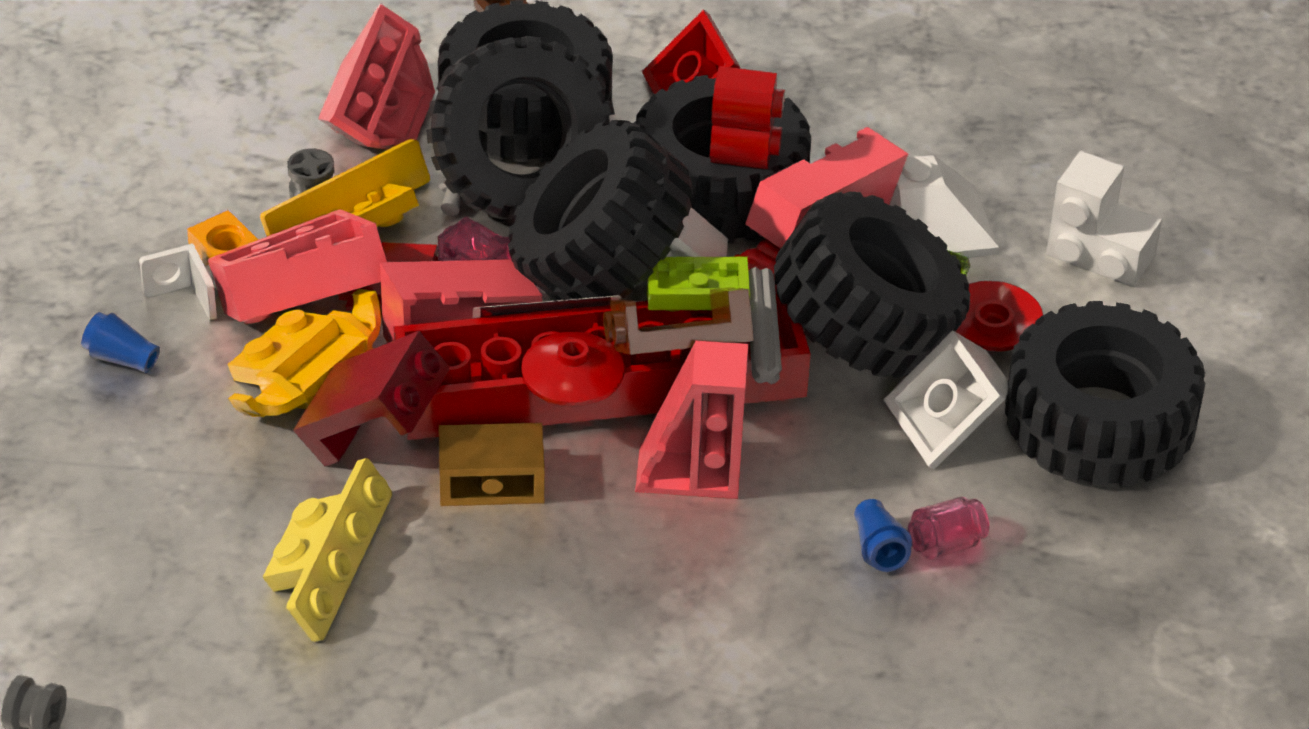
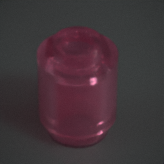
(948, 527)

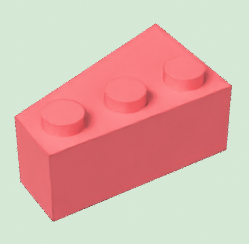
(864, 166)
(298, 266)
(448, 290)
(699, 427)

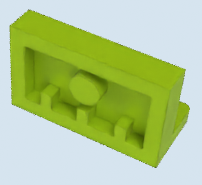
(687, 281)

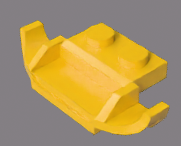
(300, 353)

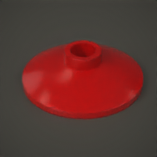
(998, 315)
(572, 369)

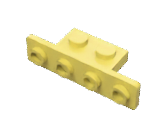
(327, 547)

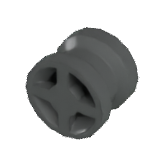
(308, 169)
(33, 705)

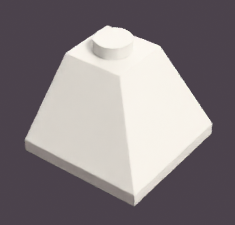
(946, 205)
(947, 397)

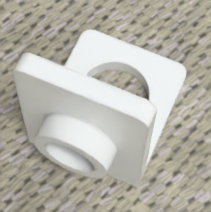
(190, 273)

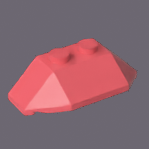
(381, 85)

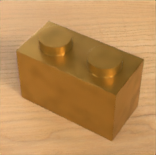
(491, 464)

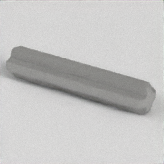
(766, 343)

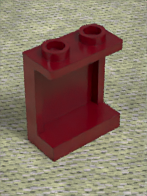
(383, 382)

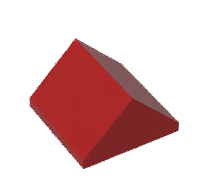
(692, 53)

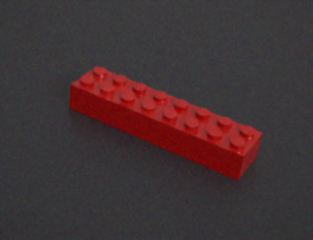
(488, 354)

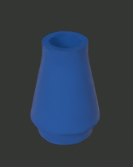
(117, 342)
(882, 538)

